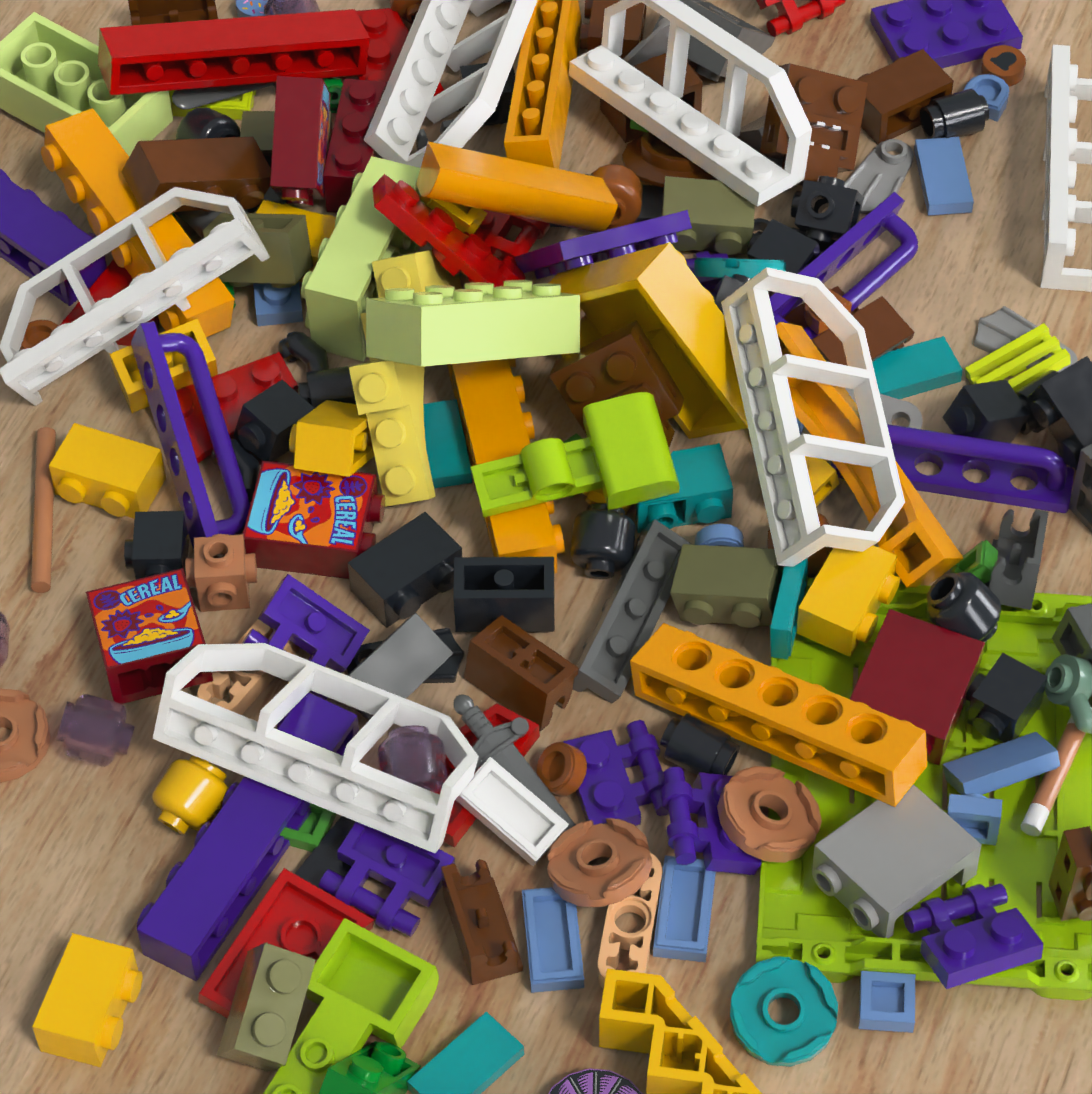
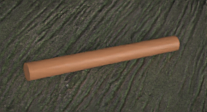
(43, 512)

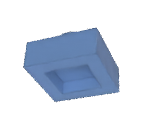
(277, 304)
(977, 815)
(887, 1001)

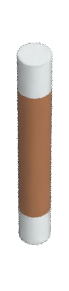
(1052, 781)

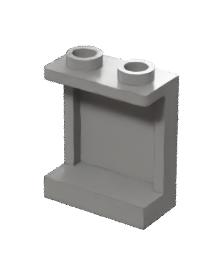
(893, 859)

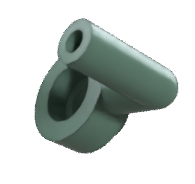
(1071, 686)

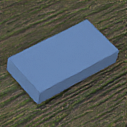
(943, 176)
(1002, 765)
(684, 911)
(552, 941)

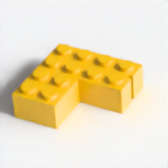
(678, 322)

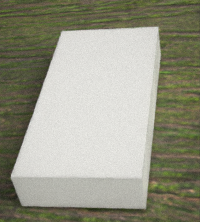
(511, 811)

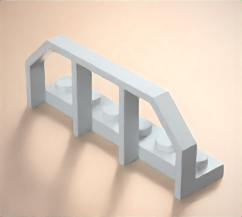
(420, 68)
(681, 125)
(1061, 160)
(138, 303)
(773, 422)
(302, 767)

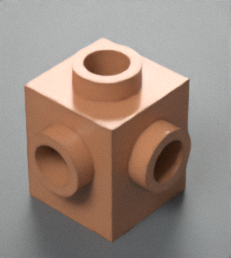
(221, 572)

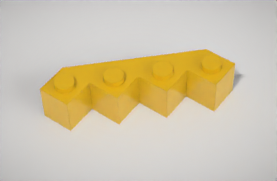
(684, 1058)

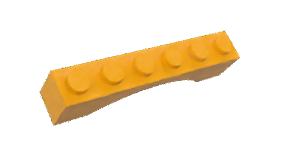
(830, 412)

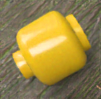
(190, 794)

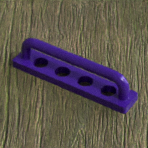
(848, 246)
(174, 435)
(997, 459)

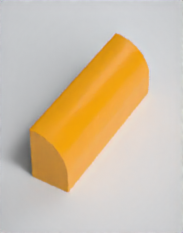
(515, 188)

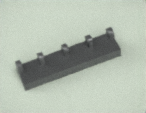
(630, 613)

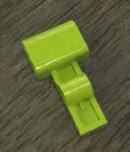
(621, 455)
(361, 991)

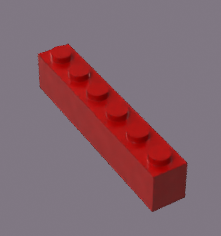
(232, 51)

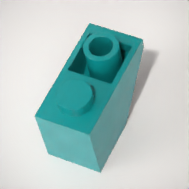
(703, 492)

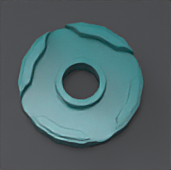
(728, 266)
(775, 1042)

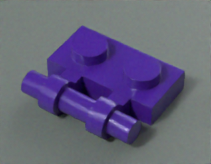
(311, 624)
(606, 785)
(709, 838)
(396, 863)
(977, 948)

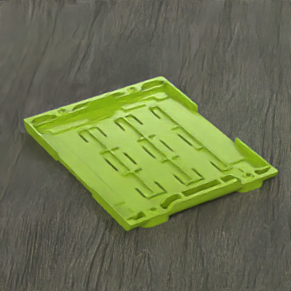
(805, 922)

